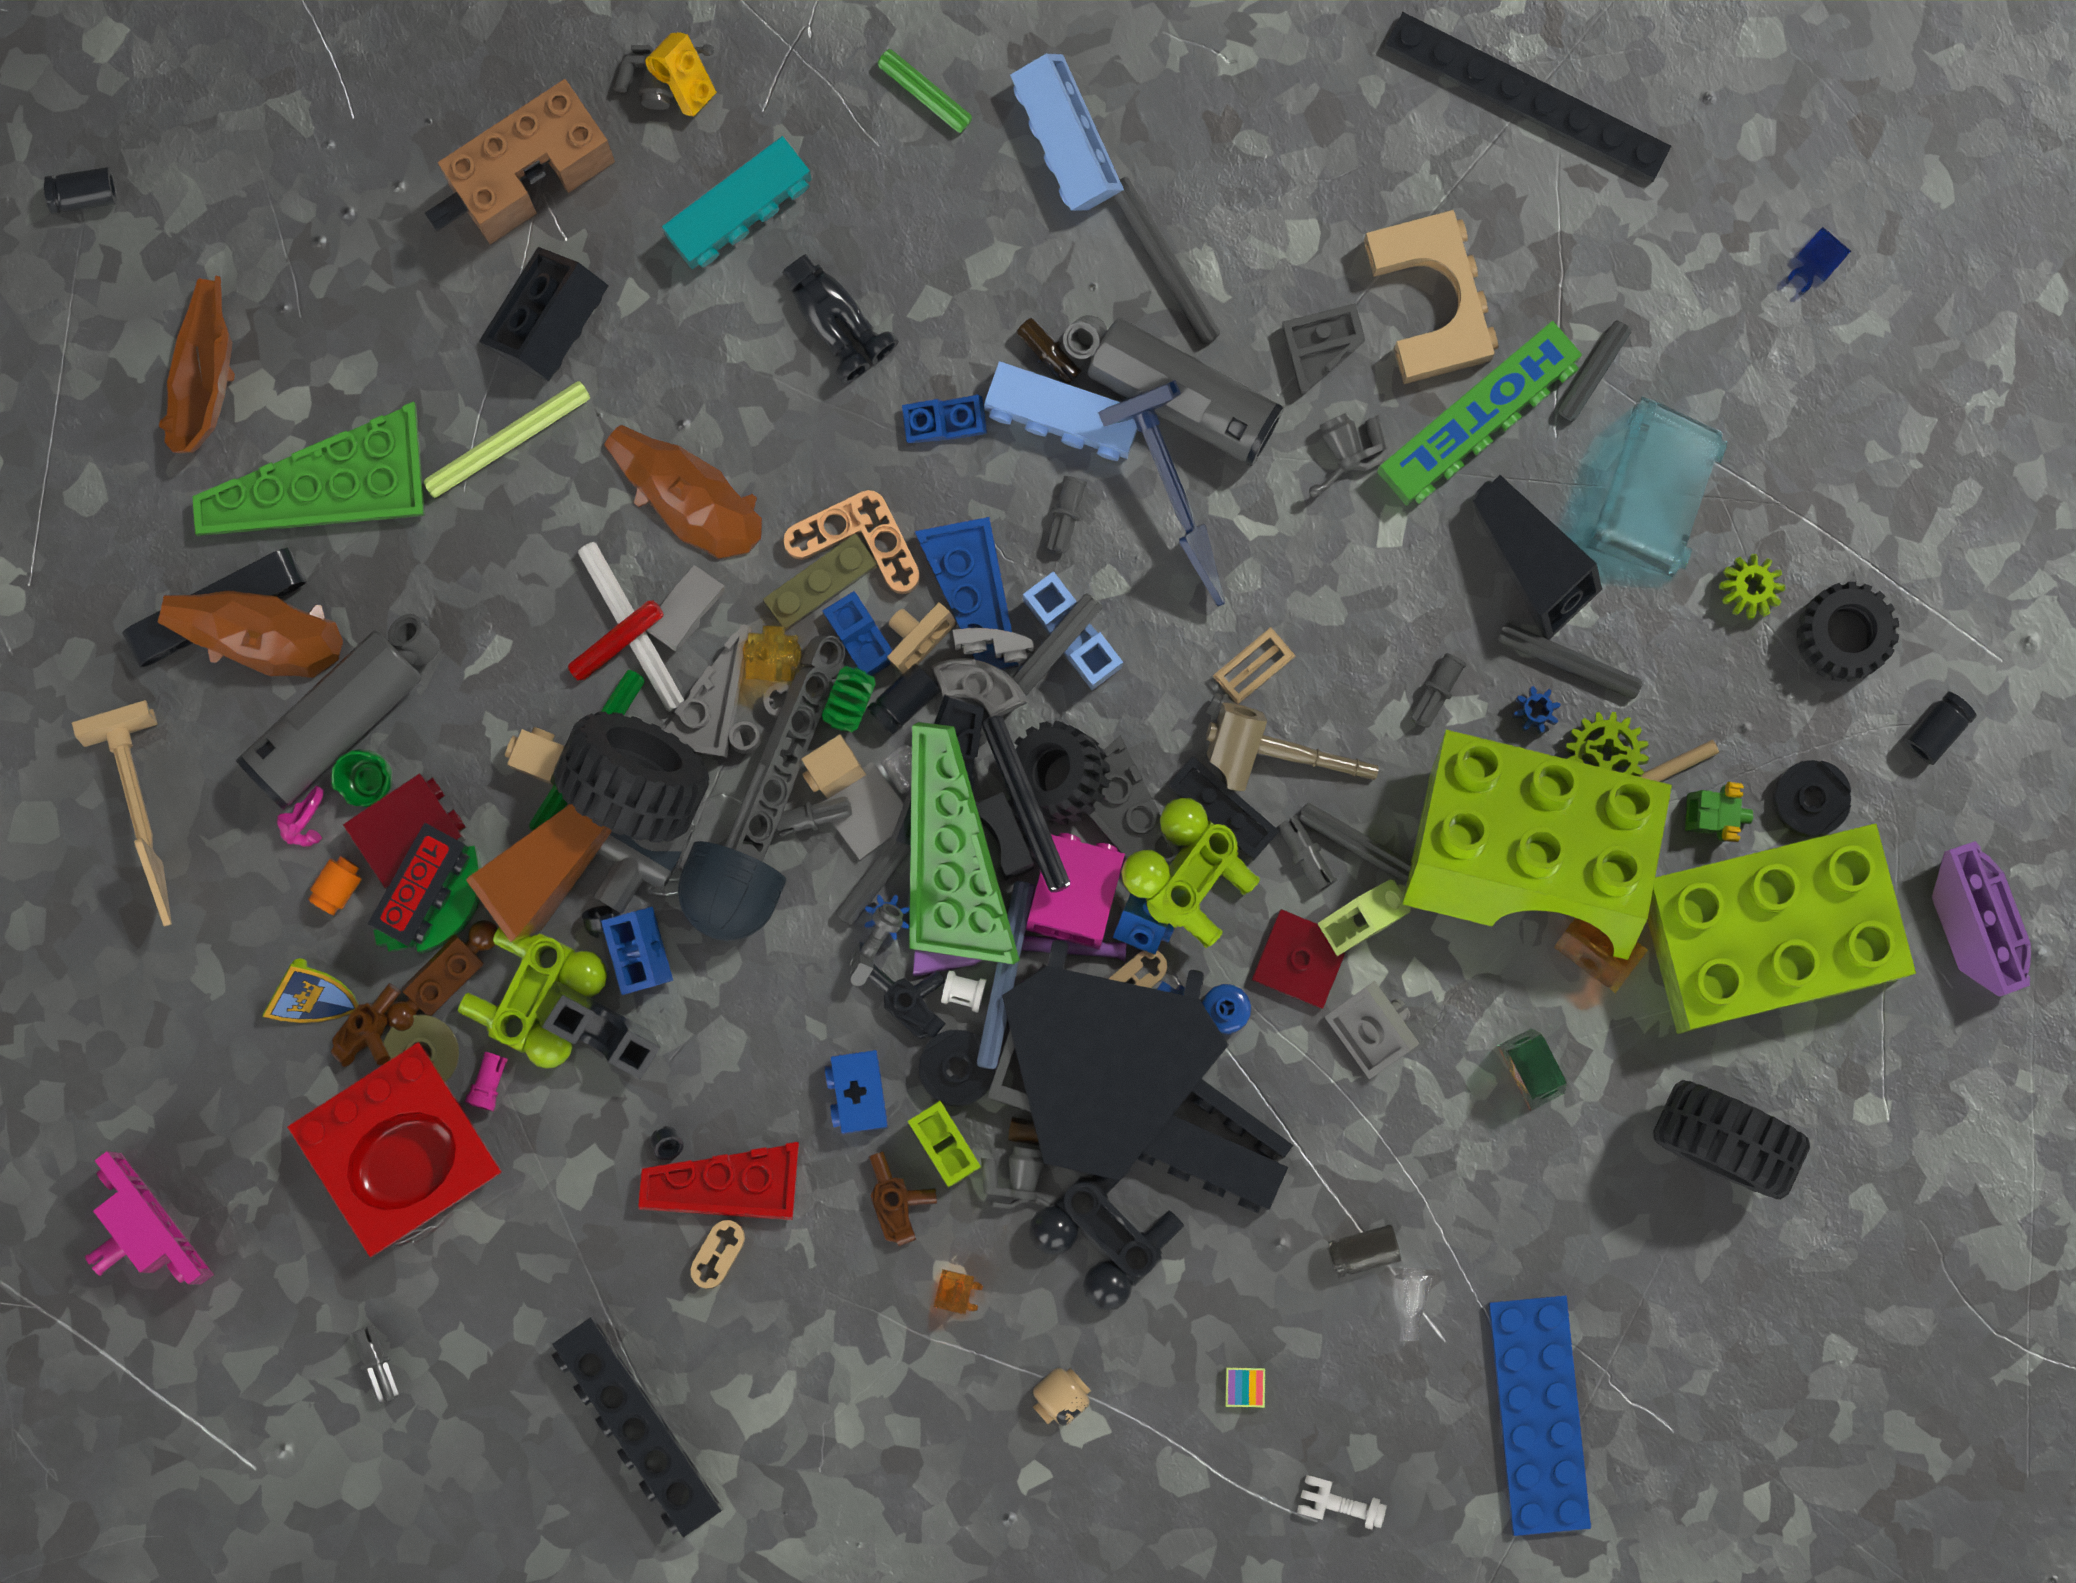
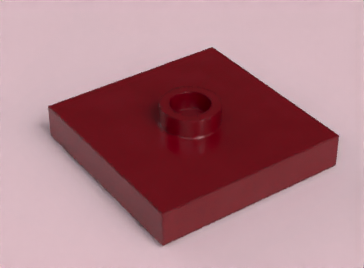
(1298, 960)

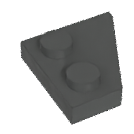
(1322, 342)

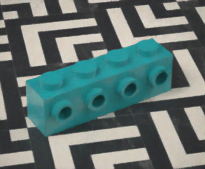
(738, 203)

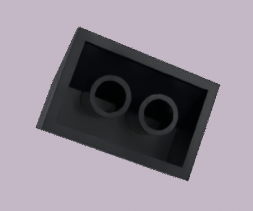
(544, 313)

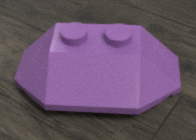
(1982, 920)

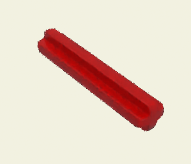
(615, 640)

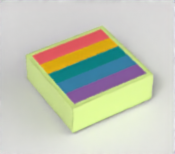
(1245, 1387)

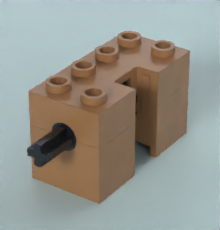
(491, 166)

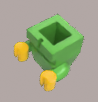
(1718, 812)

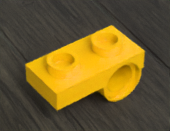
(681, 68)

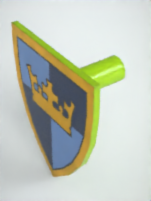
(309, 996)

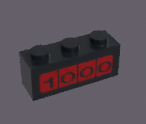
(420, 886)

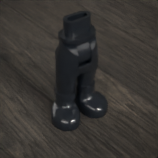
(823, 300)

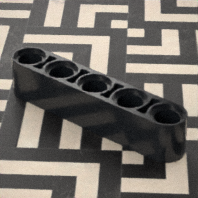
(271, 575)

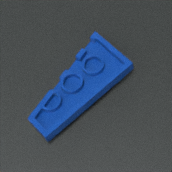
(969, 577)

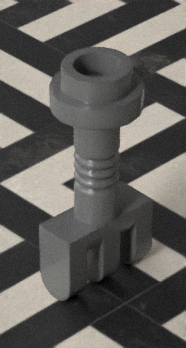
(887, 919)

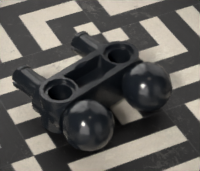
(1107, 1282)

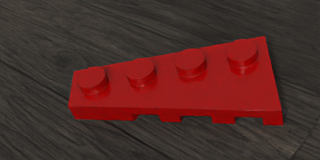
(730, 1185)

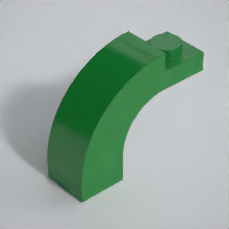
(451, 919)

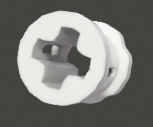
(963, 991)

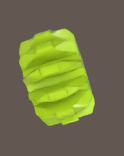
(1765, 586)

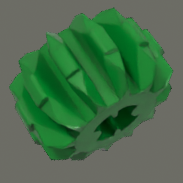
(848, 699)

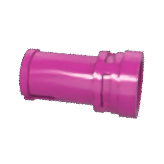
(483, 1092)

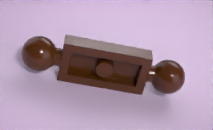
(442, 975)

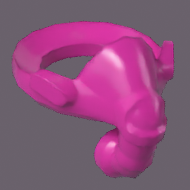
(293, 823)

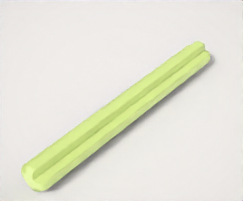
(506, 439)

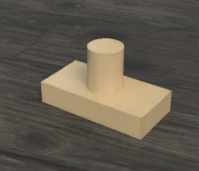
(918, 637)

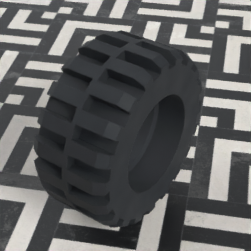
(631, 777)
(1731, 1139)

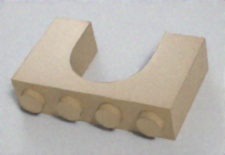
(1438, 245)

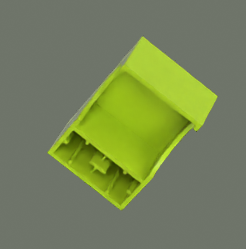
(1537, 835)
(1778, 928)

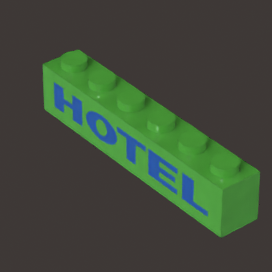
(1480, 413)

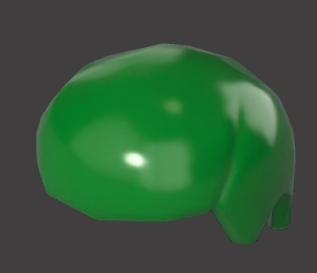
(362, 777)

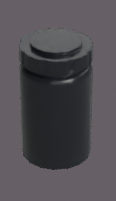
(80, 190)
(903, 699)
(1941, 728)

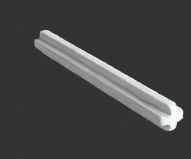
(622, 609)

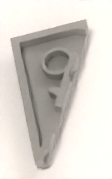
(711, 707)

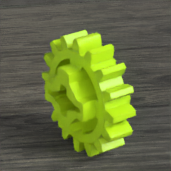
(1622, 755)

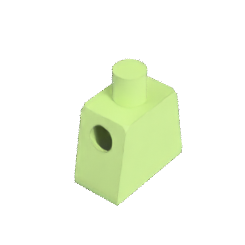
(1379, 908)

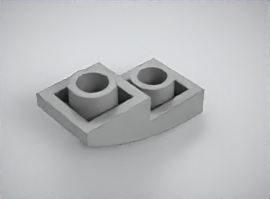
(685, 607)
(1006, 644)

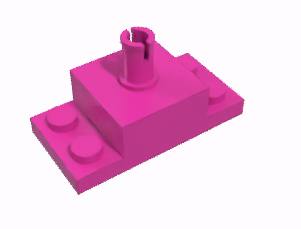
(141, 1227)

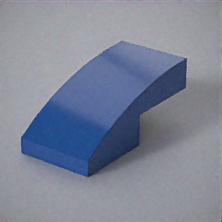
(859, 634)

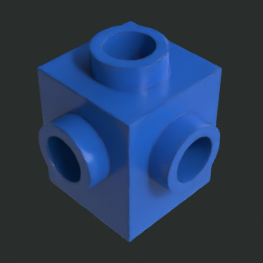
(1140, 928)

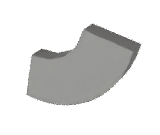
(979, 682)

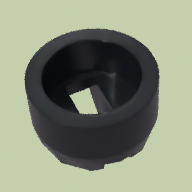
(593, 917)
(671, 1150)

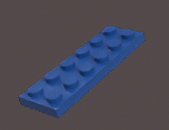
(1539, 1415)

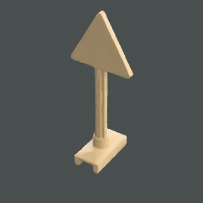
(116, 729)

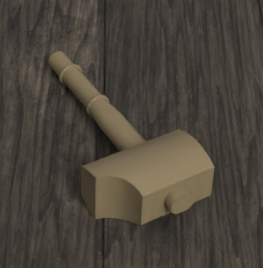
(1240, 736)

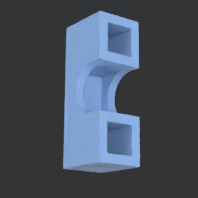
(1090, 651)

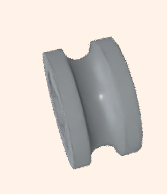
(781, 689)

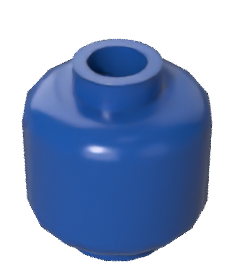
(1241, 1005)

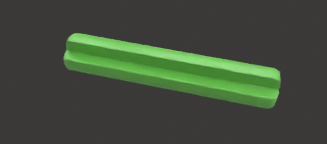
(924, 90)

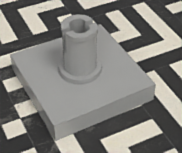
(1373, 1029)

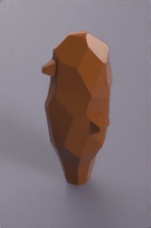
(194, 401)
(687, 494)
(255, 631)

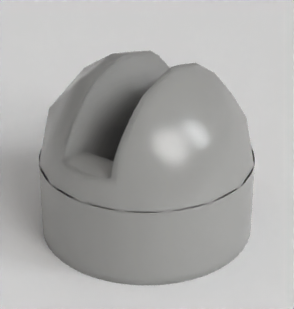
(737, 741)

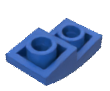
(944, 419)

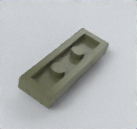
(820, 582)

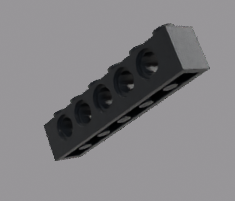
(702, 1502)

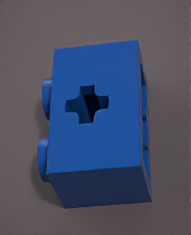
(637, 950)
(871, 1111)

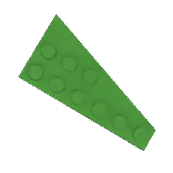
(339, 480)
(952, 876)

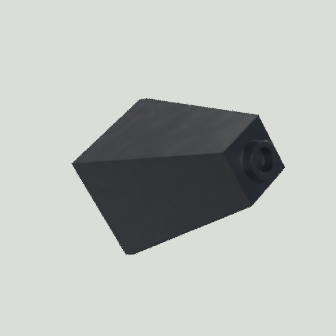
(1542, 561)

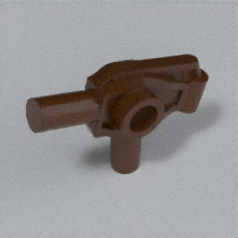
(364, 1029)
(892, 1202)

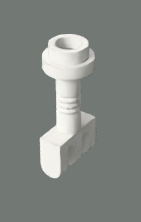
(1372, 1513)

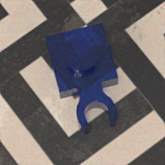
(1819, 258)

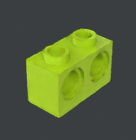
(944, 1144)

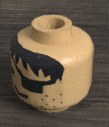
(1061, 1396)

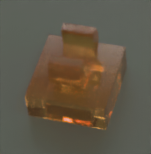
(955, 1291)

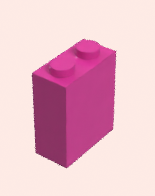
(1083, 908)

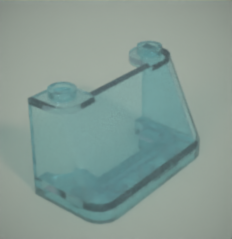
(1657, 488)

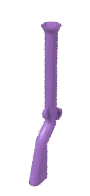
(929, 962)

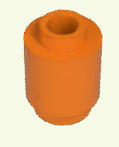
(335, 885)

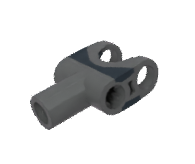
(638, 862)

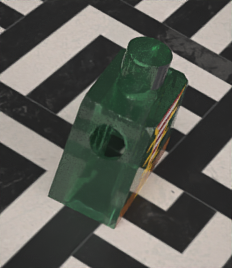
(1533, 1068)

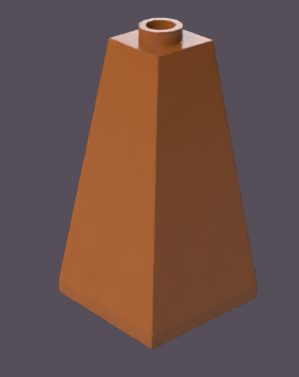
(537, 872)

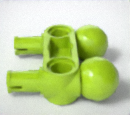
(1190, 873)
(578, 970)

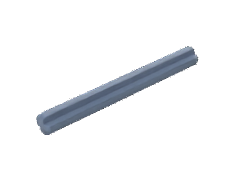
(1004, 978)

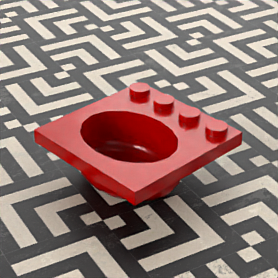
(395, 1149)

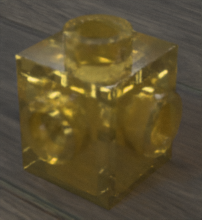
(771, 654)

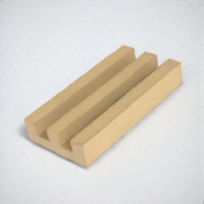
(1278, 645)

